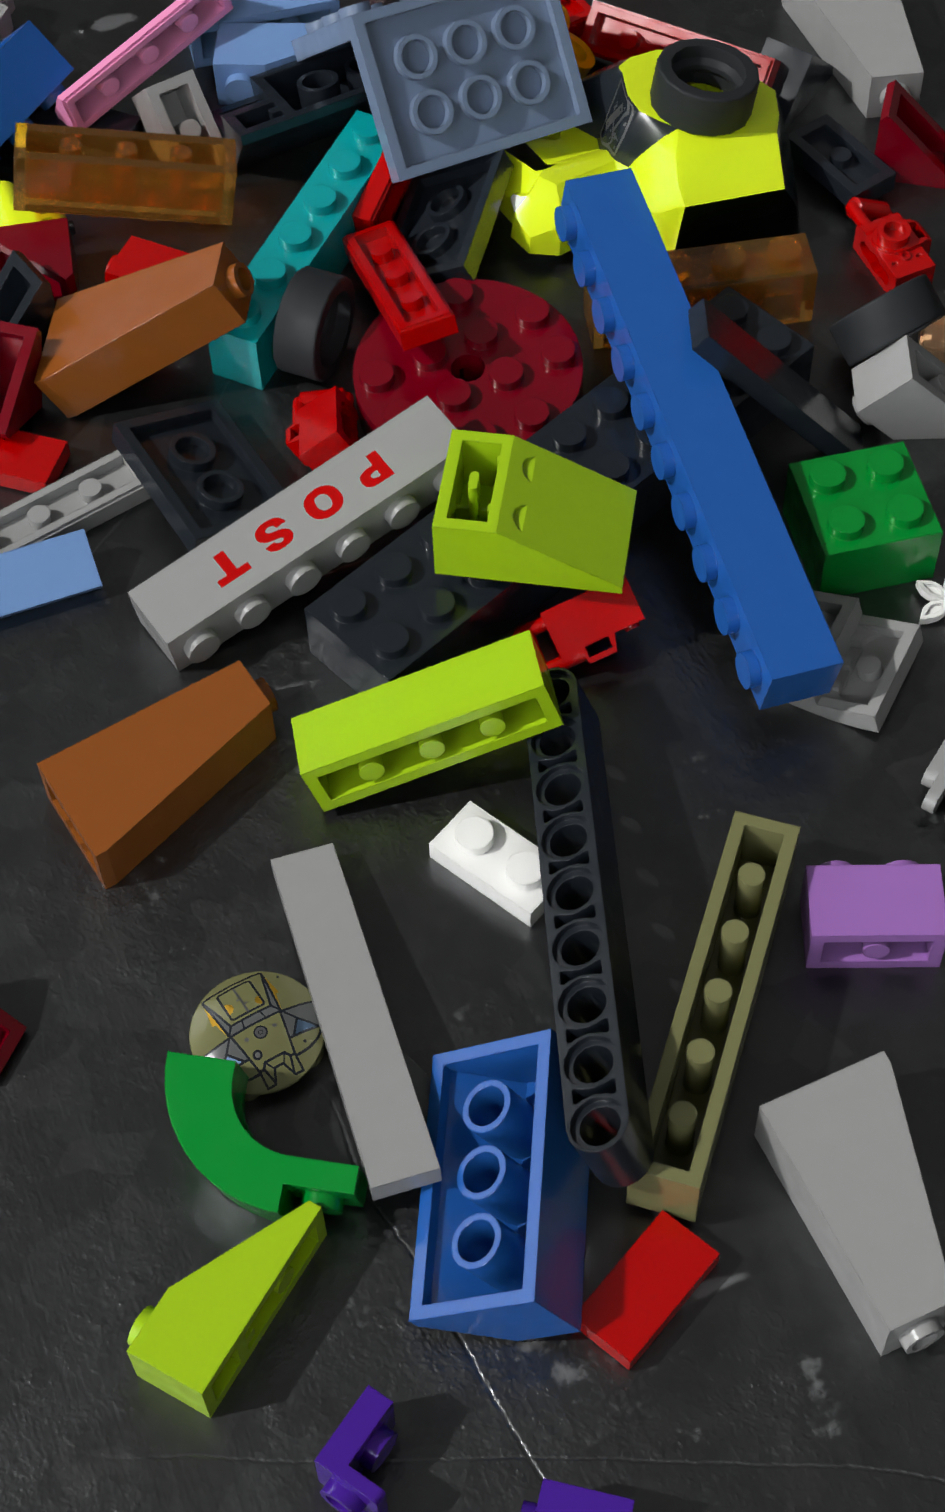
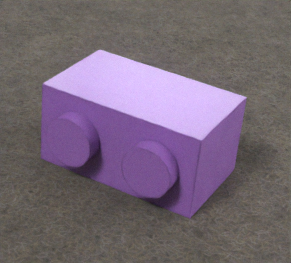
(873, 915)

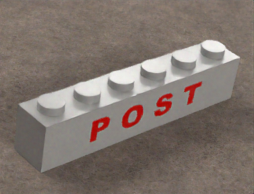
(296, 537)

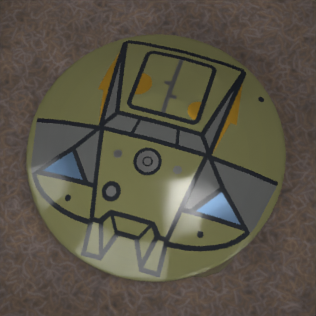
(262, 1025)

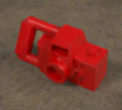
(888, 244)
(322, 425)
(584, 622)

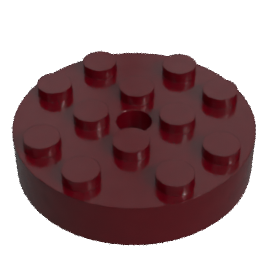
(500, 374)

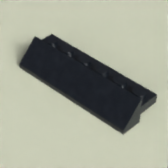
(294, 106)

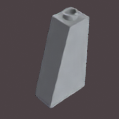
(864, 43)
(862, 1196)

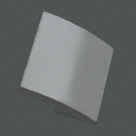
(875, 664)

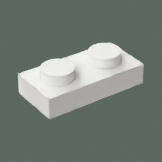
(492, 861)

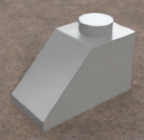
(176, 107)
(902, 391)

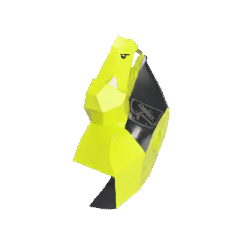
(668, 163)

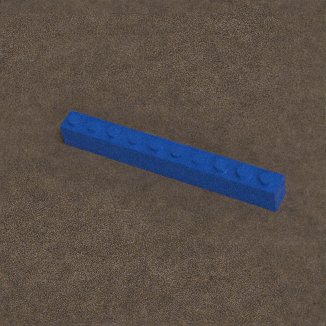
(697, 444)

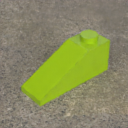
(219, 1313)

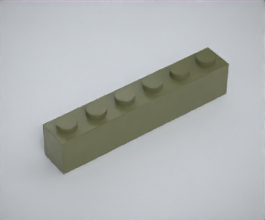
(715, 1013)

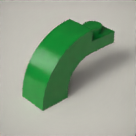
(211, 1125)

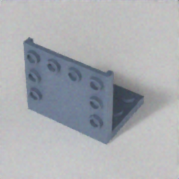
(457, 75)

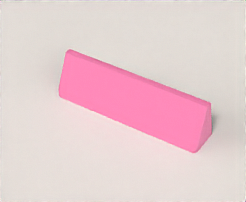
(137, 60)

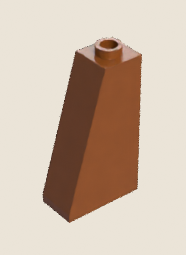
(139, 325)
(158, 767)

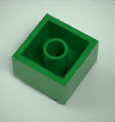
(862, 520)

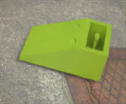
(529, 516)

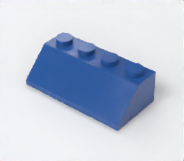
(28, 77)
(510, 1216)

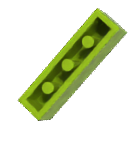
(426, 721)

